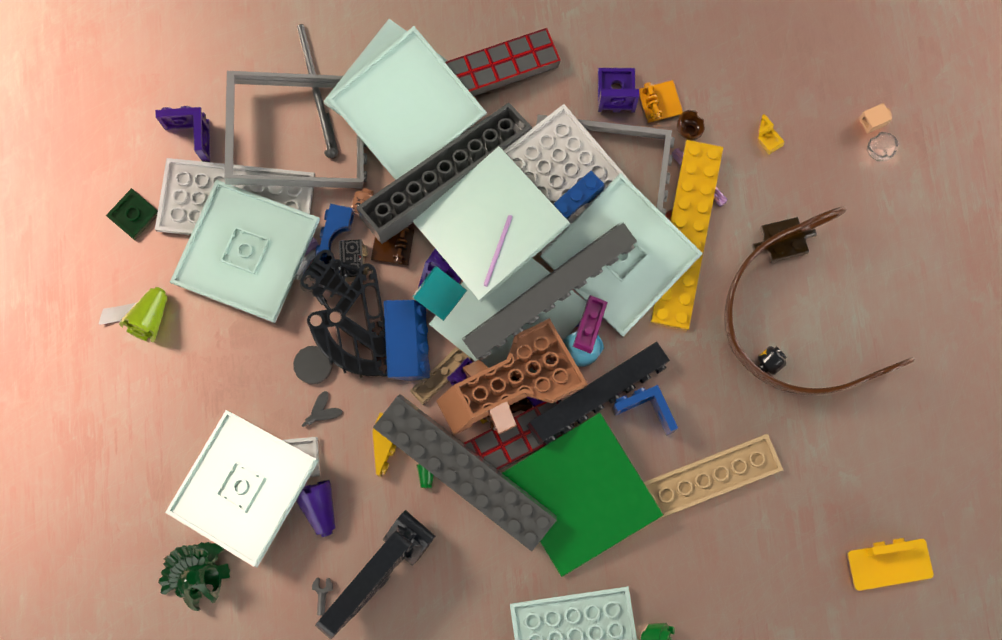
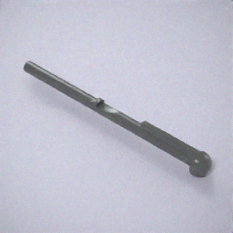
(325, 121)

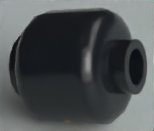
(772, 360)

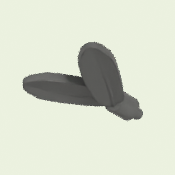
(318, 413)

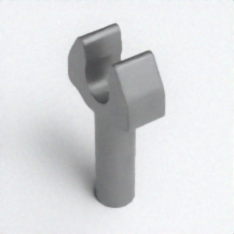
(322, 594)

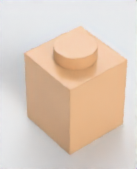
(875, 118)

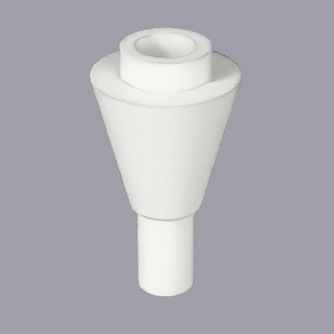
(305, 263)

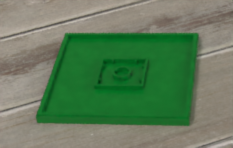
(589, 489)

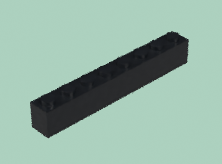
(598, 393)

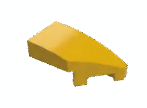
(768, 136)

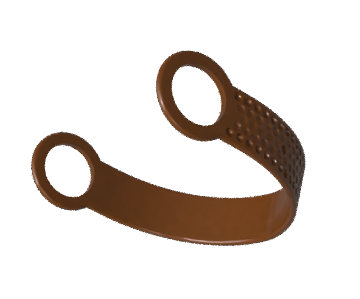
(734, 345)

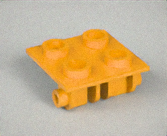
(660, 101)

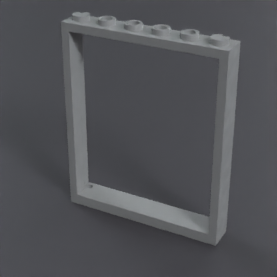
(283, 79)
(642, 132)

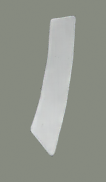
(114, 314)

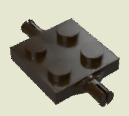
(789, 247)

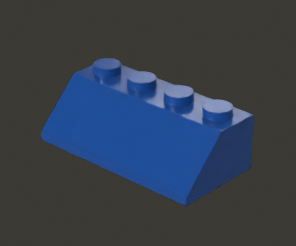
(406, 340)

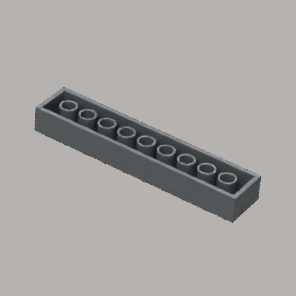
(420, 187)
(549, 290)
(465, 472)

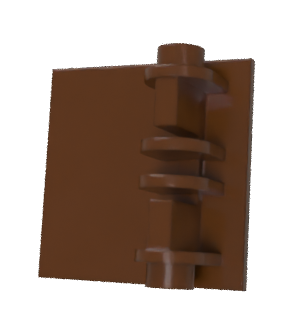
(394, 250)

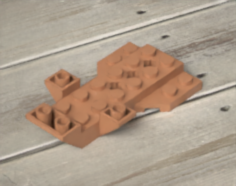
(492, 390)

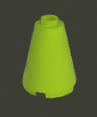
(146, 315)

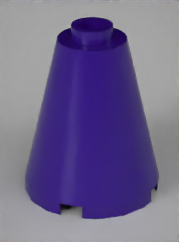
(317, 507)

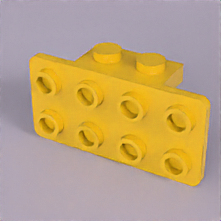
(890, 564)

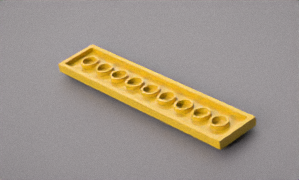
(691, 216)

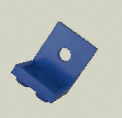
(658, 402)

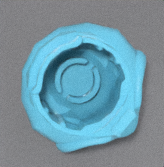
(581, 357)

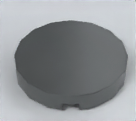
(311, 365)

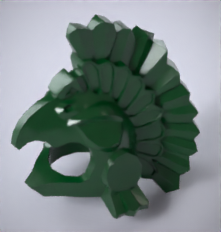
(190, 571)

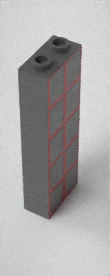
(506, 62)
(512, 444)

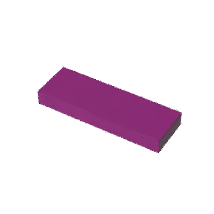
(590, 324)

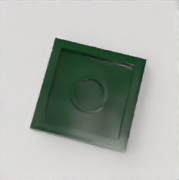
(132, 214)

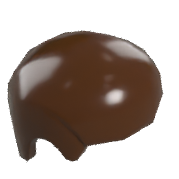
(690, 125)

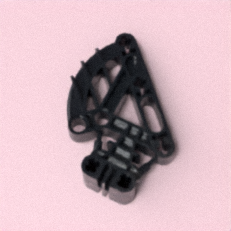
(327, 278)
(404, 540)

